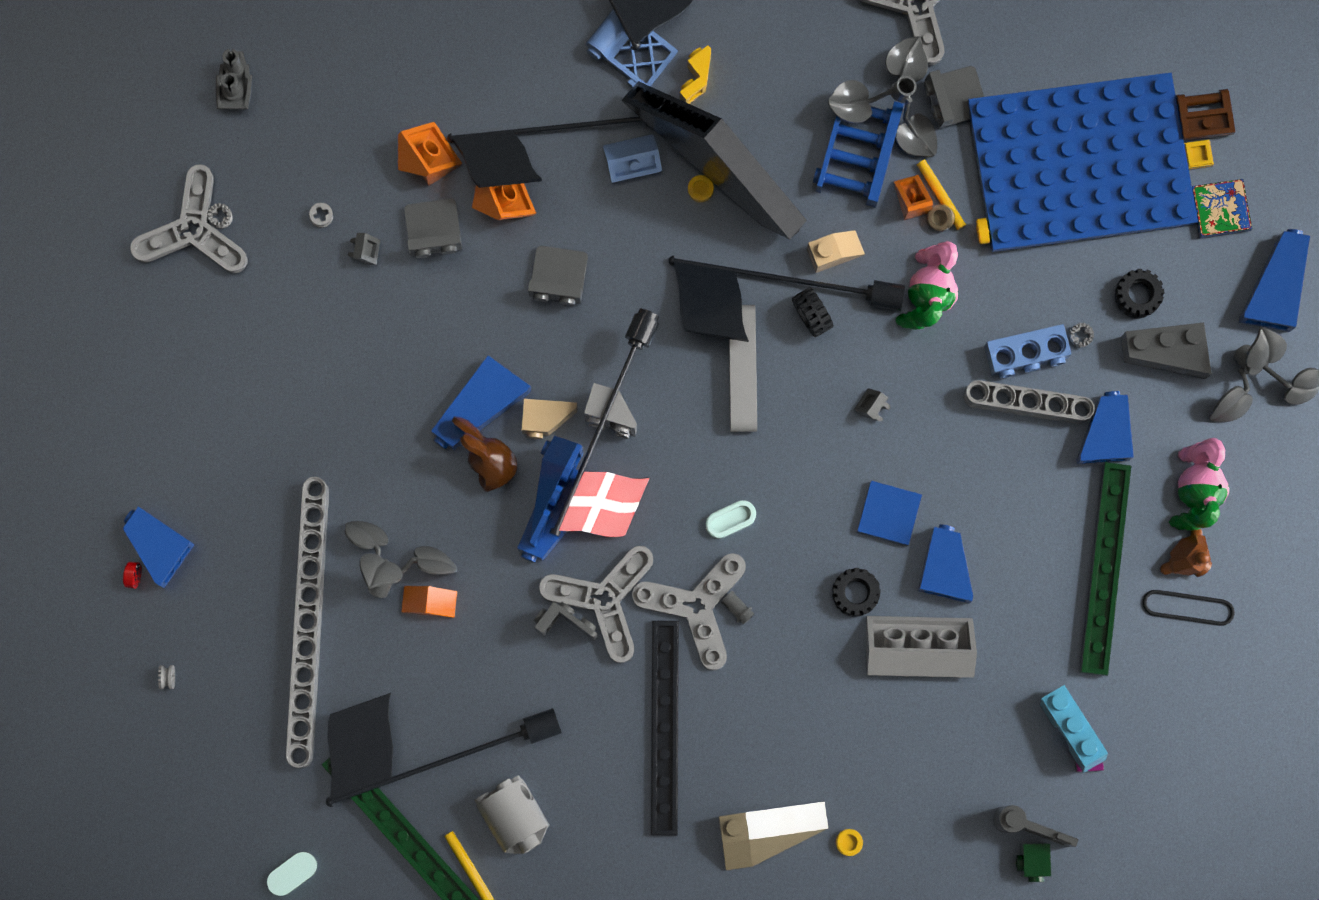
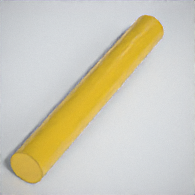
(940, 192)
(468, 866)

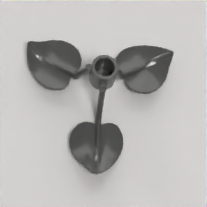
(910, 63)
(1266, 349)
(379, 572)

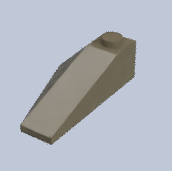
(765, 833)

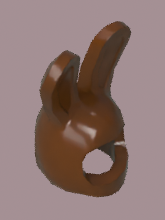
(487, 456)

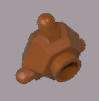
(1189, 556)

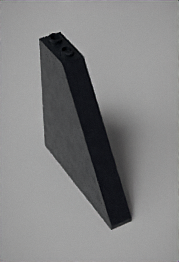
(719, 155)

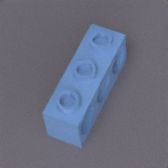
(1037, 341)

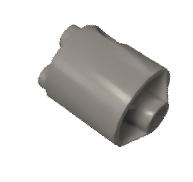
(513, 816)

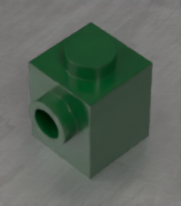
(1034, 861)

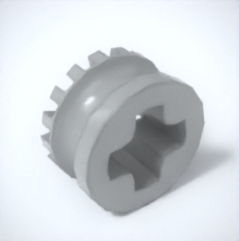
(214, 211)
(317, 222)
(1087, 330)
(167, 677)

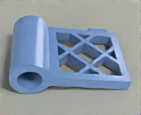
(611, 38)

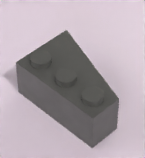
(1169, 348)

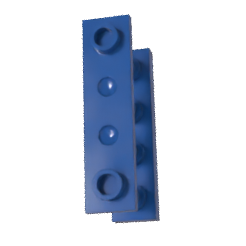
(876, 165)

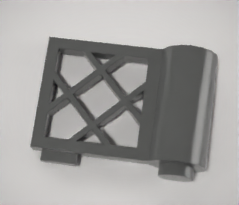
(1013, 819)

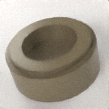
(941, 217)

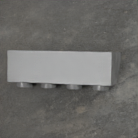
(920, 646)

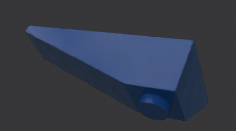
(557, 468)

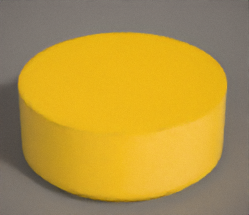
(700, 188)
(982, 231)
(849, 842)

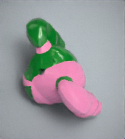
(931, 287)
(1201, 485)

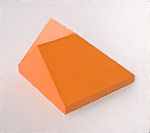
(426, 153)
(503, 201)

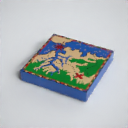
(1221, 208)

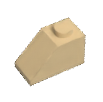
(834, 250)
(545, 416)

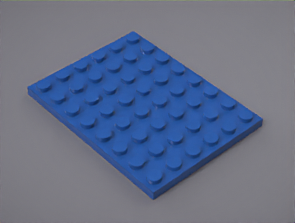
(1082, 162)

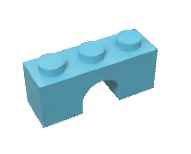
(1073, 725)

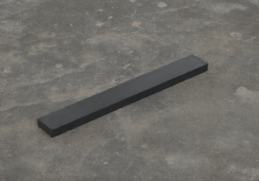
(664, 728)

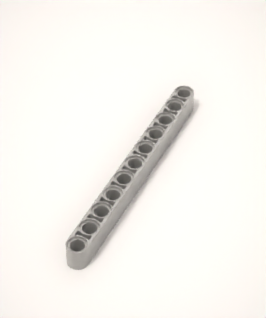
(313, 634)

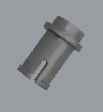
(737, 608)

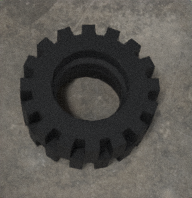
(1147, 279)
(812, 312)
(864, 577)

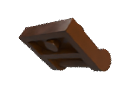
(1206, 122)

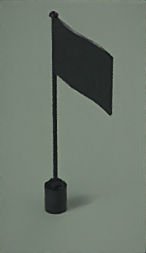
(644, 16)
(500, 156)
(713, 298)
(363, 746)

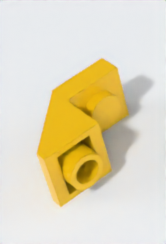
(699, 66)

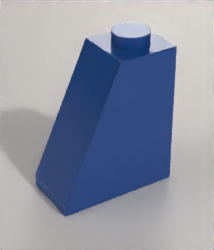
(1108, 431)
(156, 544)
(946, 567)

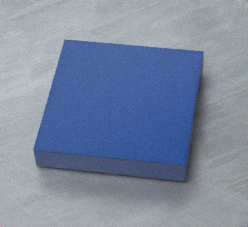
(889, 513)

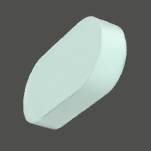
(730, 519)
(292, 873)

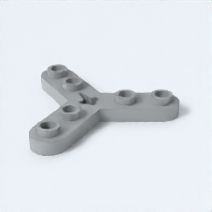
(921, 25)
(194, 210)
(618, 585)
(710, 592)

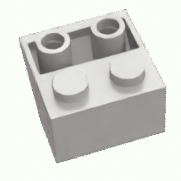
(619, 417)

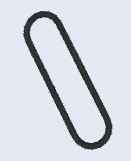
(1191, 597)

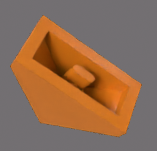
(913, 197)
(429, 601)

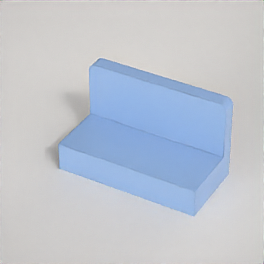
(632, 158)

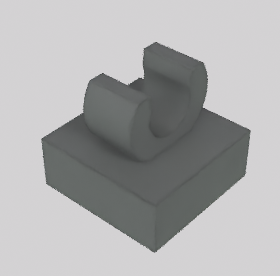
(365, 248)
(871, 404)

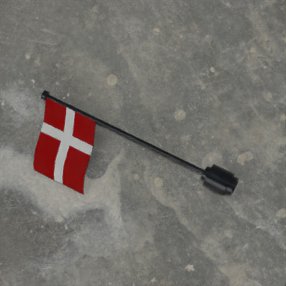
(602, 500)

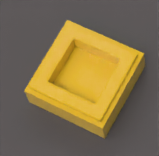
(1199, 154)

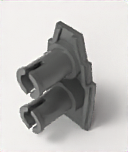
(233, 81)

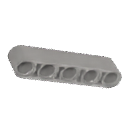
(744, 376)
(1041, 399)

